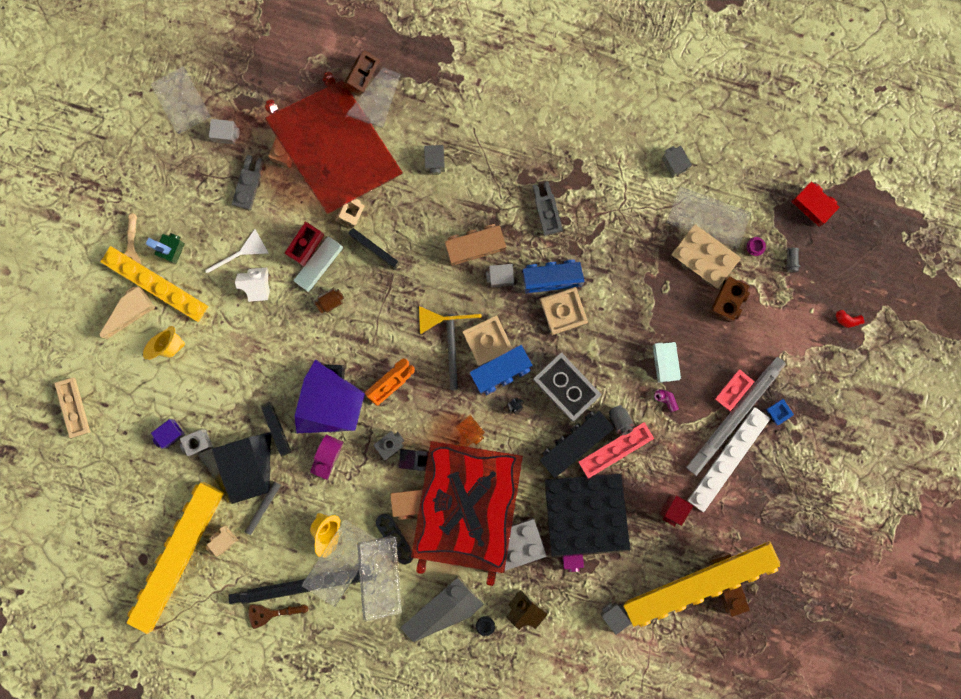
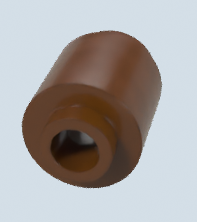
(329, 300)

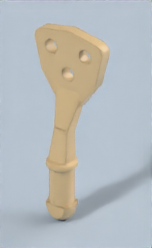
(130, 252)

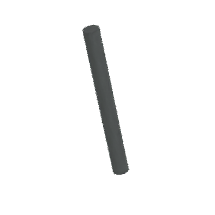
(452, 353)

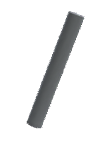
(262, 508)

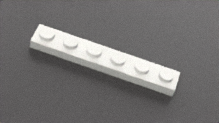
(728, 459)

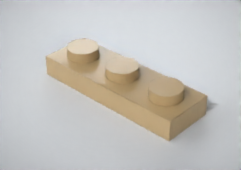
(72, 407)

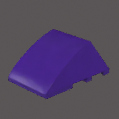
(327, 402)

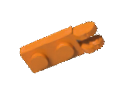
(390, 382)

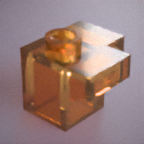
(470, 432)

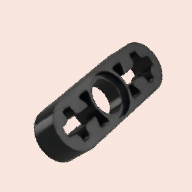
(276, 428)
(382, 529)

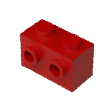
(815, 203)

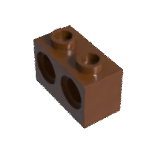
(361, 73)
(726, 297)

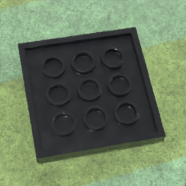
(586, 515)

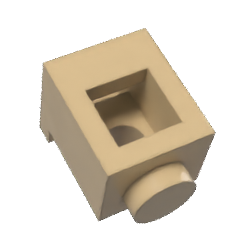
(347, 219)
(221, 541)

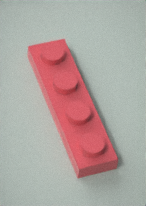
(615, 450)

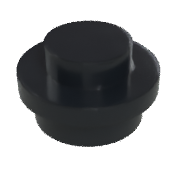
(515, 406)
(485, 626)

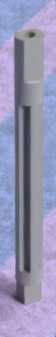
(735, 416)

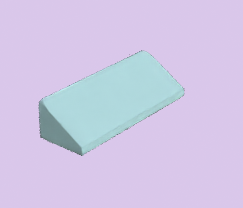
(318, 264)

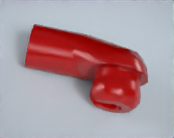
(848, 321)

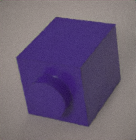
(167, 434)

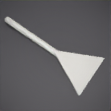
(252, 246)

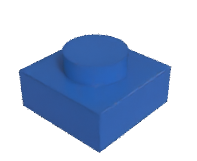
(779, 412)

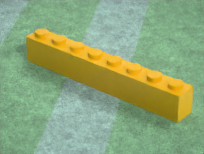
(175, 557)
(702, 583)

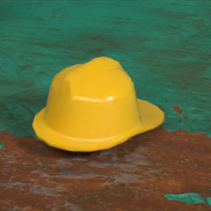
(163, 344)
(323, 531)

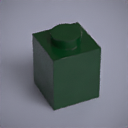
(172, 241)

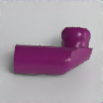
(668, 398)

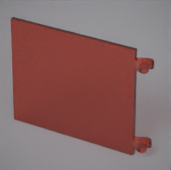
(331, 150)

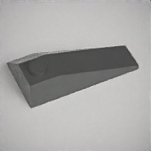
(445, 609)

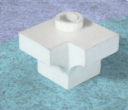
(254, 284)

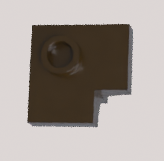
(525, 612)

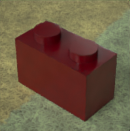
(304, 244)
(675, 510)

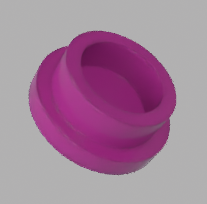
(756, 246)

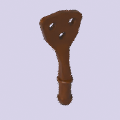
(269, 614)

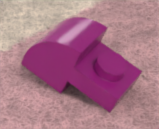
(326, 456)

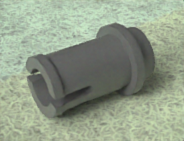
(792, 260)

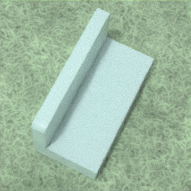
(666, 362)

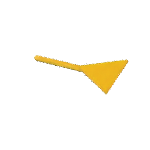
(429, 319)

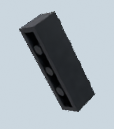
(573, 446)

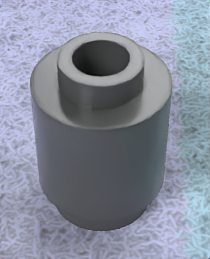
(621, 420)

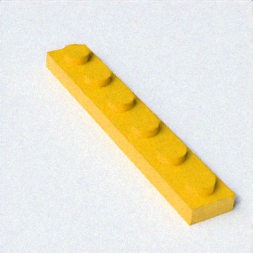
(154, 284)

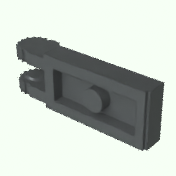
(247, 184)
(547, 211)

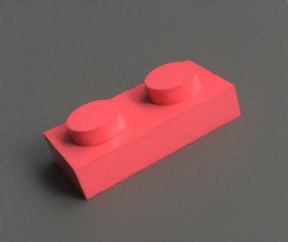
(734, 390)

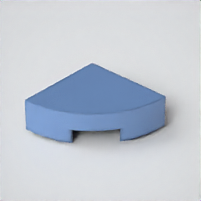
(158, 246)

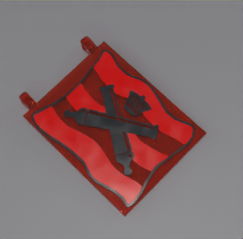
(467, 508)

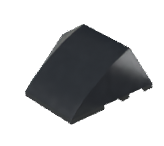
(241, 467)

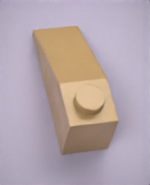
(128, 310)

